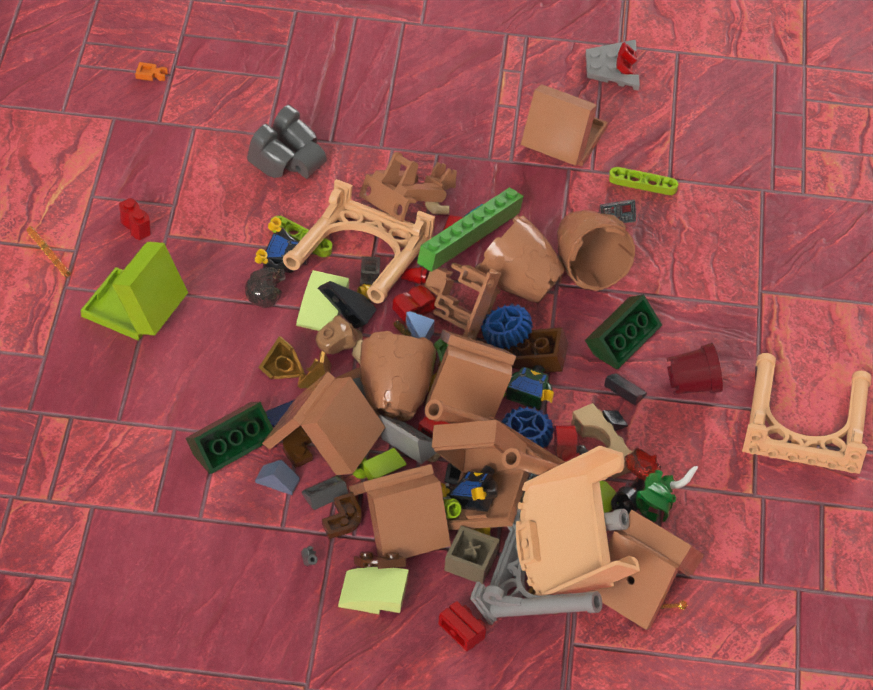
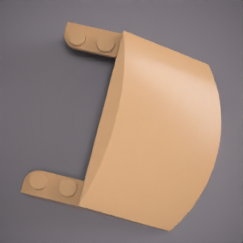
(564, 527)

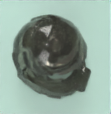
(263, 291)

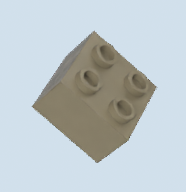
(471, 554)

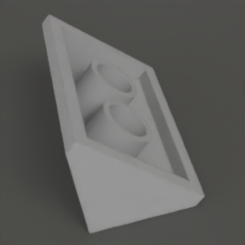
(407, 439)

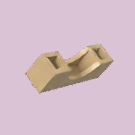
(591, 423)

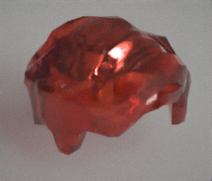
(641, 463)

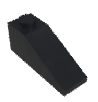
(350, 304)

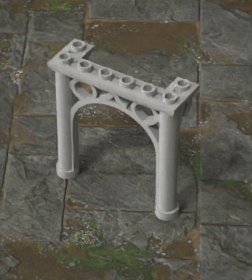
(494, 603)

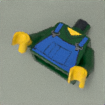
(530, 387)

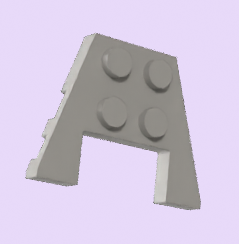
(602, 65)

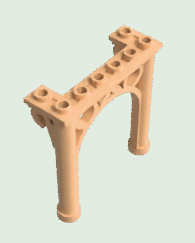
(368, 221)
(803, 447)

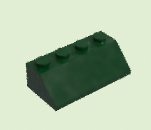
(624, 331)
(230, 437)

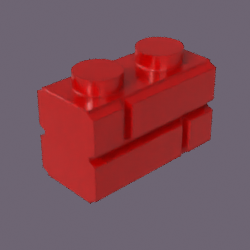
(462, 625)

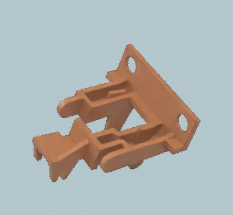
(396, 187)
(471, 321)

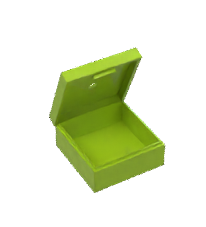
(139, 296)

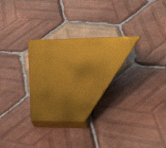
(281, 361)
(316, 370)

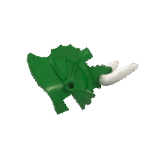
(658, 493)

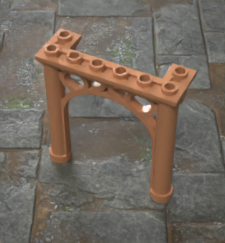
(536, 459)

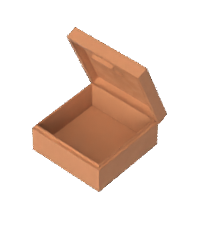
(562, 126)
(472, 375)
(335, 420)
(472, 447)
(406, 512)
(659, 560)

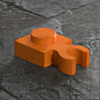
(149, 71)

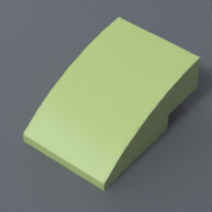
(315, 307)
(374, 589)

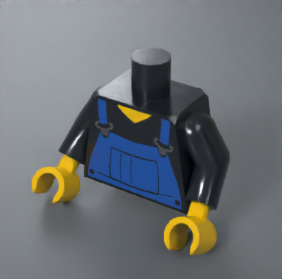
(278, 246)
(474, 490)

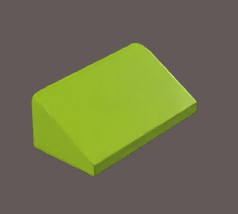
(383, 464)

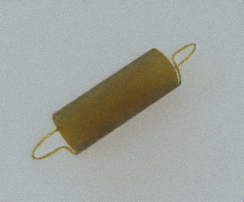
(402, 329)

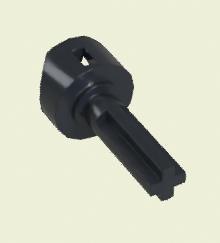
(627, 496)

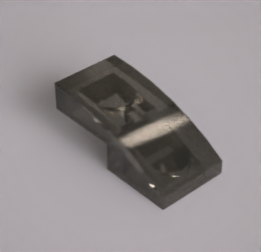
(369, 270)

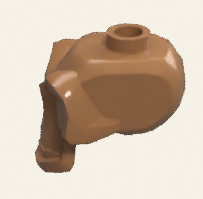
(337, 336)

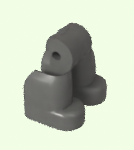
(273, 146)

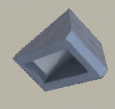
(278, 477)

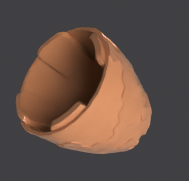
(594, 249)
(524, 260)
(396, 373)

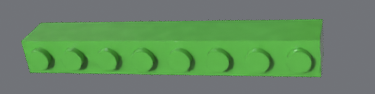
(470, 229)

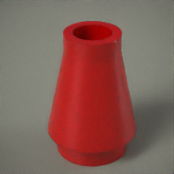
(416, 275)

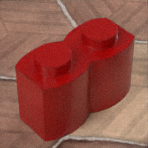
(134, 219)
(417, 300)

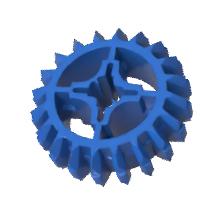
(507, 326)
(528, 423)

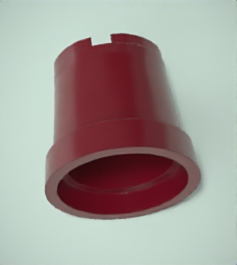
(696, 371)

